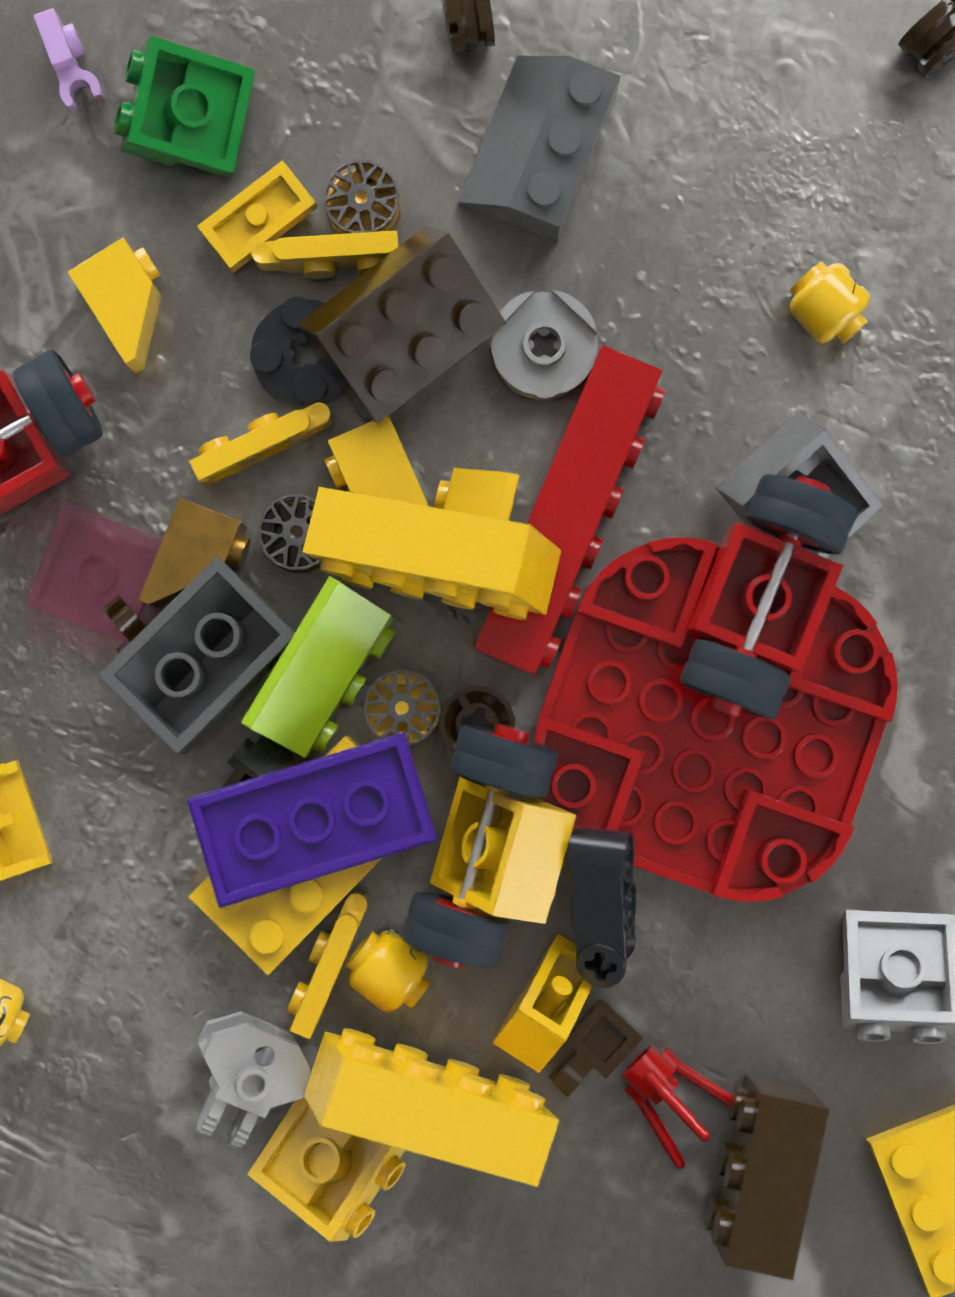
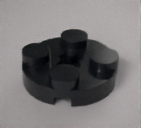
(274, 358)

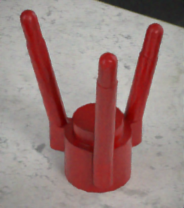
(652, 1077)

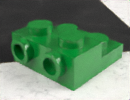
(184, 107)

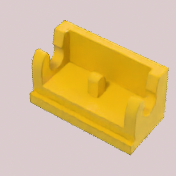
(21, 835)

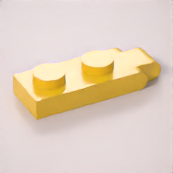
(324, 254)
(265, 439)
(329, 956)

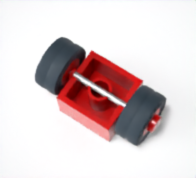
(41, 418)
(767, 595)

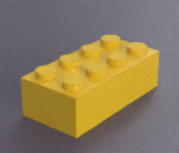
(432, 552)
(278, 921)
(430, 1106)

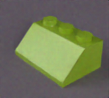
(320, 670)

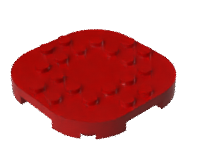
(711, 795)

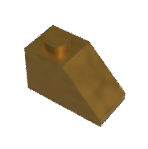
(189, 546)

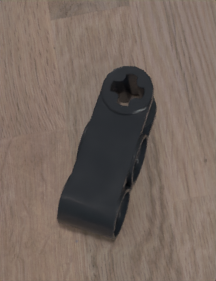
(602, 903)

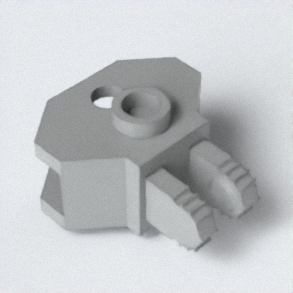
(248, 1077)

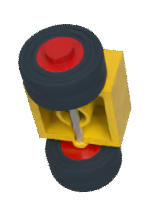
(495, 852)

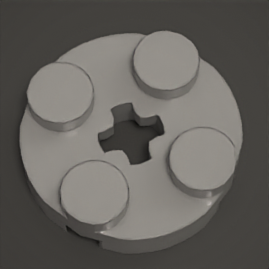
(575, 345)

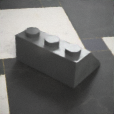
(540, 143)
(199, 657)

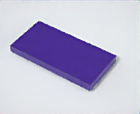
(312, 820)

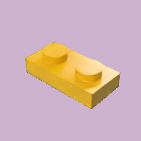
(257, 215)

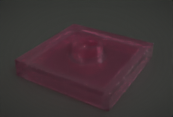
(89, 566)

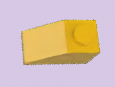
(122, 298)
(374, 464)
(478, 493)
(545, 1007)

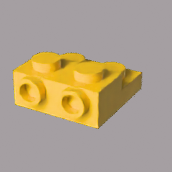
(326, 1173)

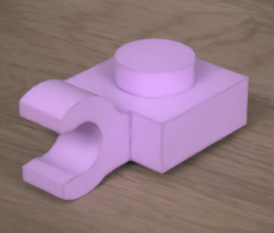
(63, 50)

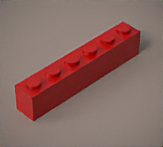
(576, 496)

